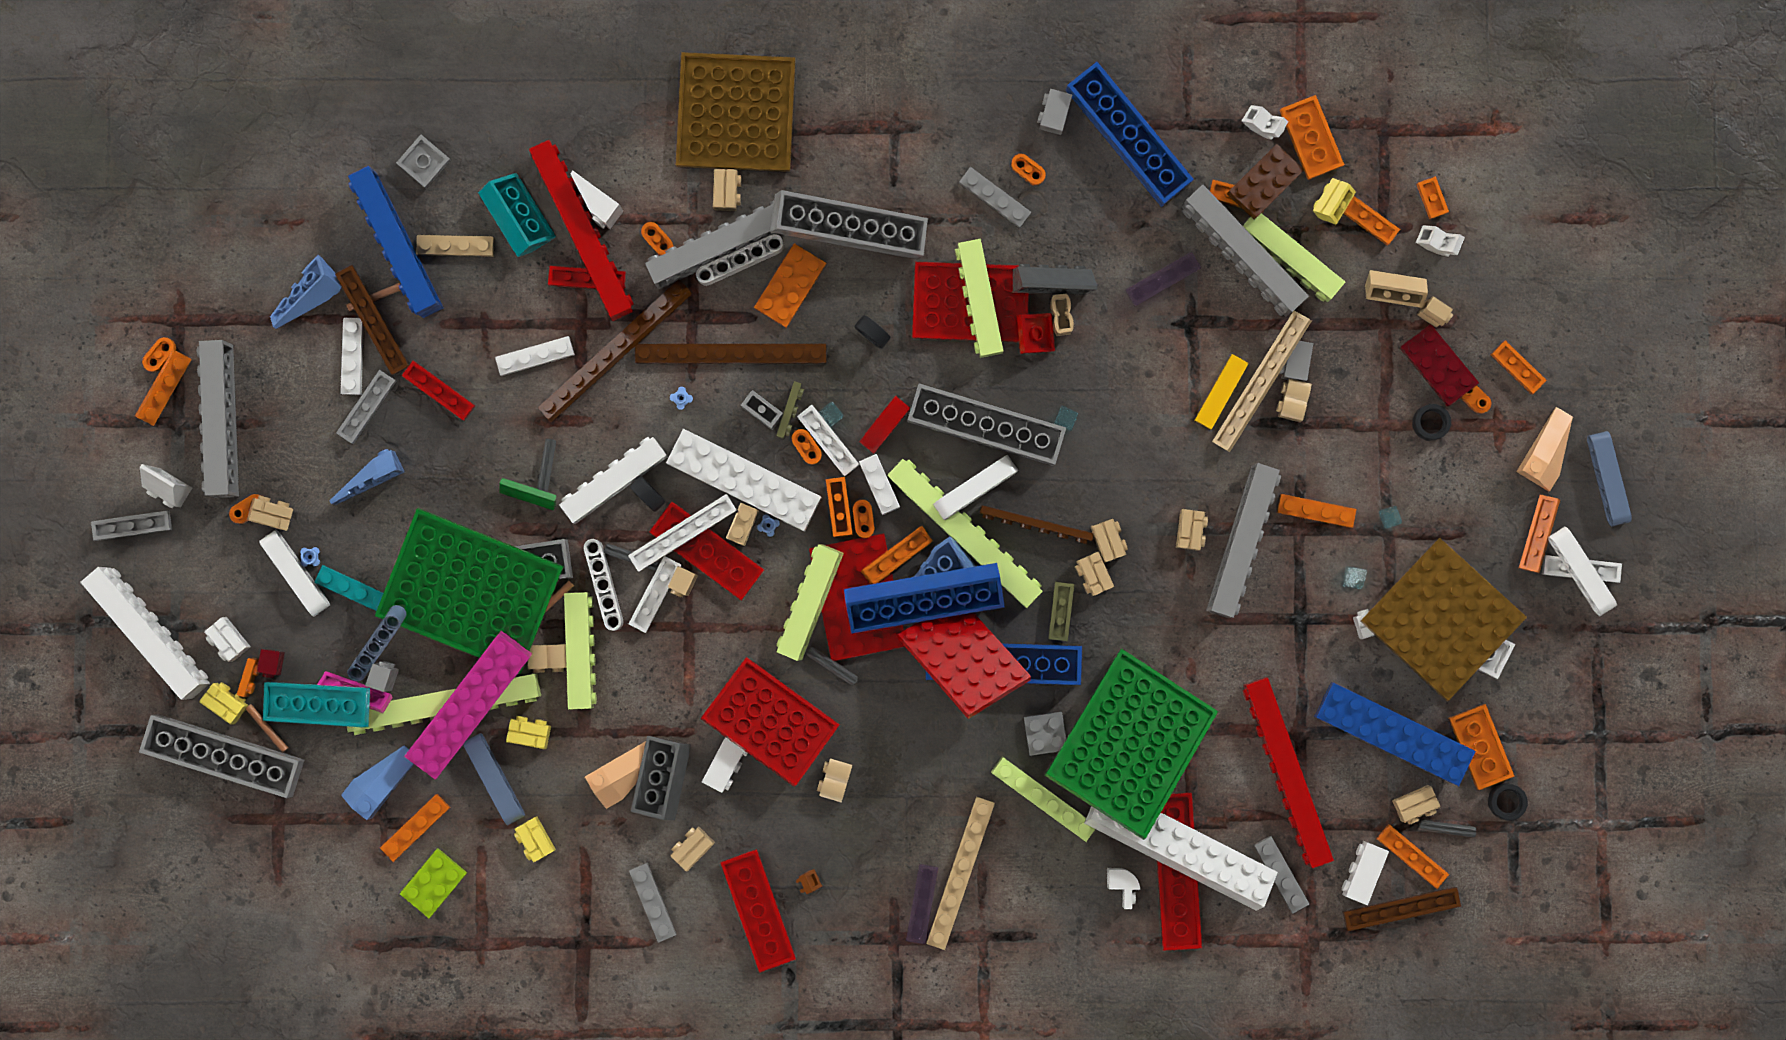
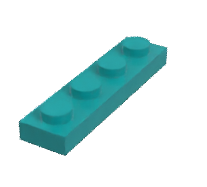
(349, 587)

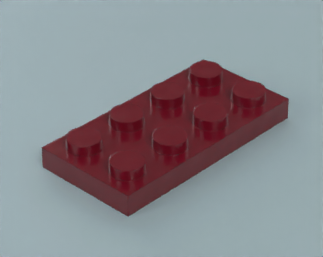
(1439, 365)

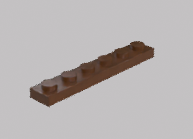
(372, 319)
(1043, 526)
(1401, 908)

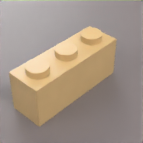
(1396, 289)

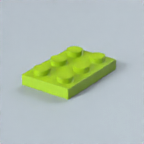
(433, 883)

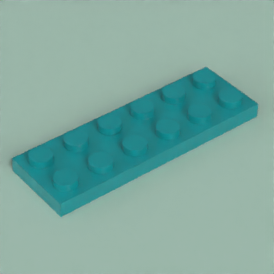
(316, 704)

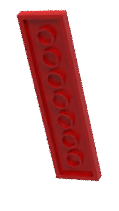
(1178, 891)

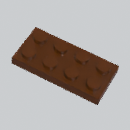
(1265, 181)

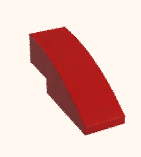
(884, 424)

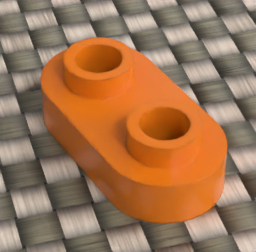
(1030, 167)
(657, 239)
(157, 352)
(1472, 400)
(806, 447)
(244, 507)
(863, 518)

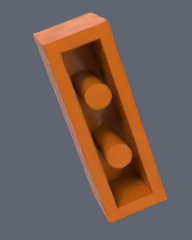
(839, 507)

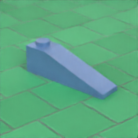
(313, 289)
(377, 471)
(946, 557)
(375, 785)

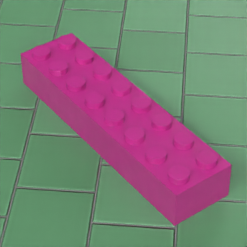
(468, 705)

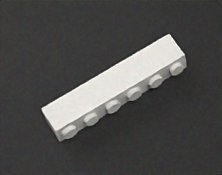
(613, 480)

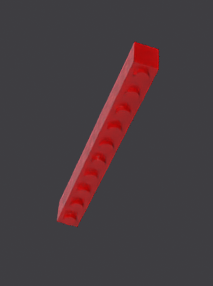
(581, 231)
(1288, 773)

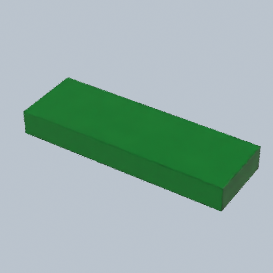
(527, 494)

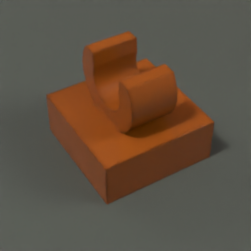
(809, 881)

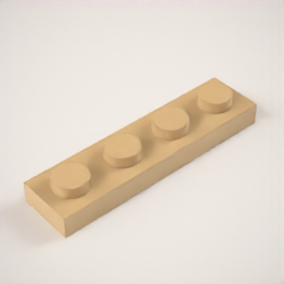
(455, 245)

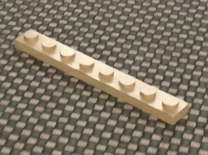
(1262, 381)
(960, 873)

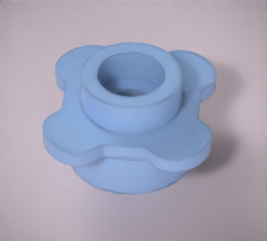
(686, 398)
(763, 525)
(305, 561)

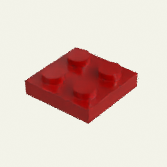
(1035, 333)

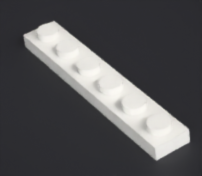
(682, 533)

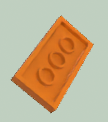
(1312, 137)
(790, 285)
(1476, 731)

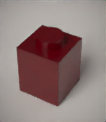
(270, 662)

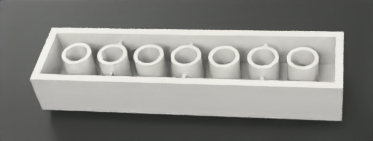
(744, 480)
(145, 632)

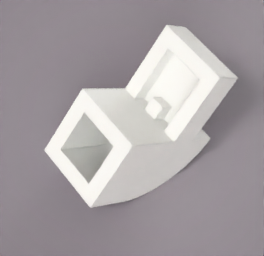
(1264, 123)
(1439, 242)
(1123, 879)

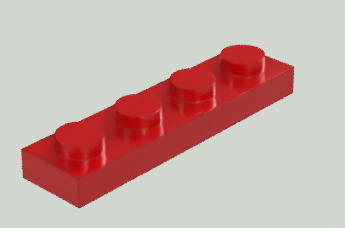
(574, 277)
(438, 390)

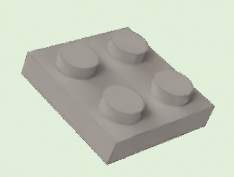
(423, 161)
(1045, 733)

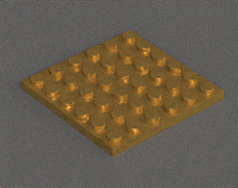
(735, 112)
(1443, 619)

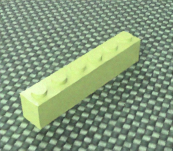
(1294, 258)
(980, 298)
(809, 602)
(579, 650)
(1042, 798)

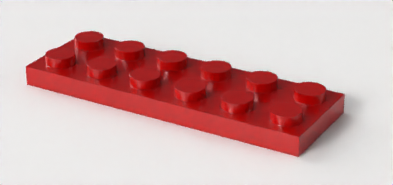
(712, 555)
(758, 910)

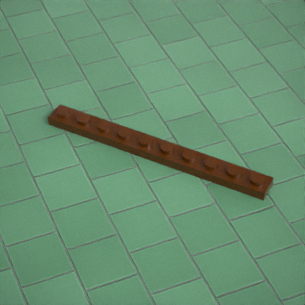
(614, 350)
(730, 354)

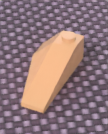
(1547, 453)
(617, 777)

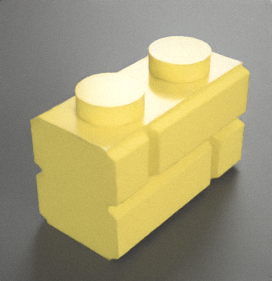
(1334, 201)
(224, 703)
(528, 733)
(534, 839)

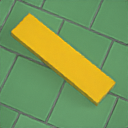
(1221, 391)

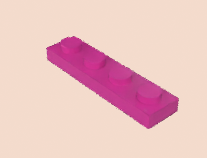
(378, 699)

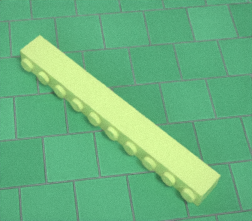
(964, 533)
(428, 705)

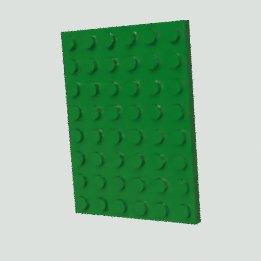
(467, 586)
(1131, 744)

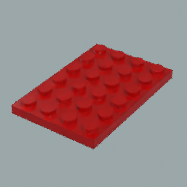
(941, 305)
(841, 642)
(965, 660)
(770, 721)

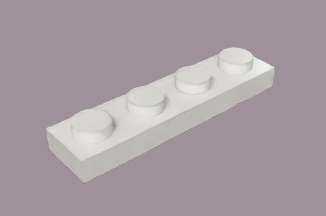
(352, 356)
(534, 356)
(828, 440)
(1607, 570)
(654, 595)

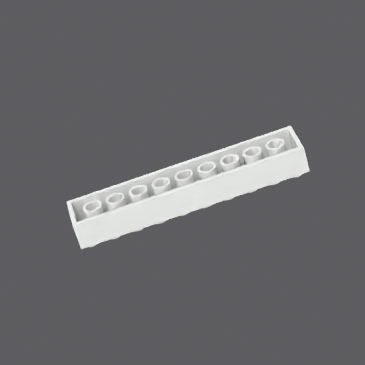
(1196, 857)

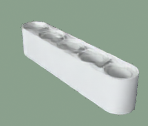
(733, 267)
(975, 487)
(1582, 571)
(294, 573)
(605, 574)

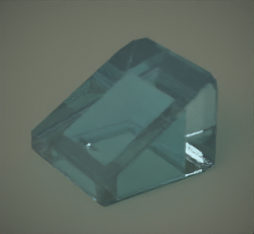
(831, 414)
(1066, 417)
(1390, 517)
(1354, 577)

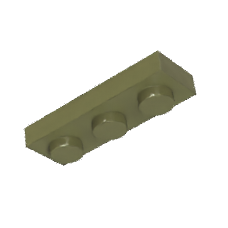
(790, 410)
(1061, 611)

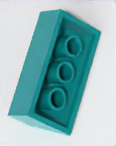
(516, 214)

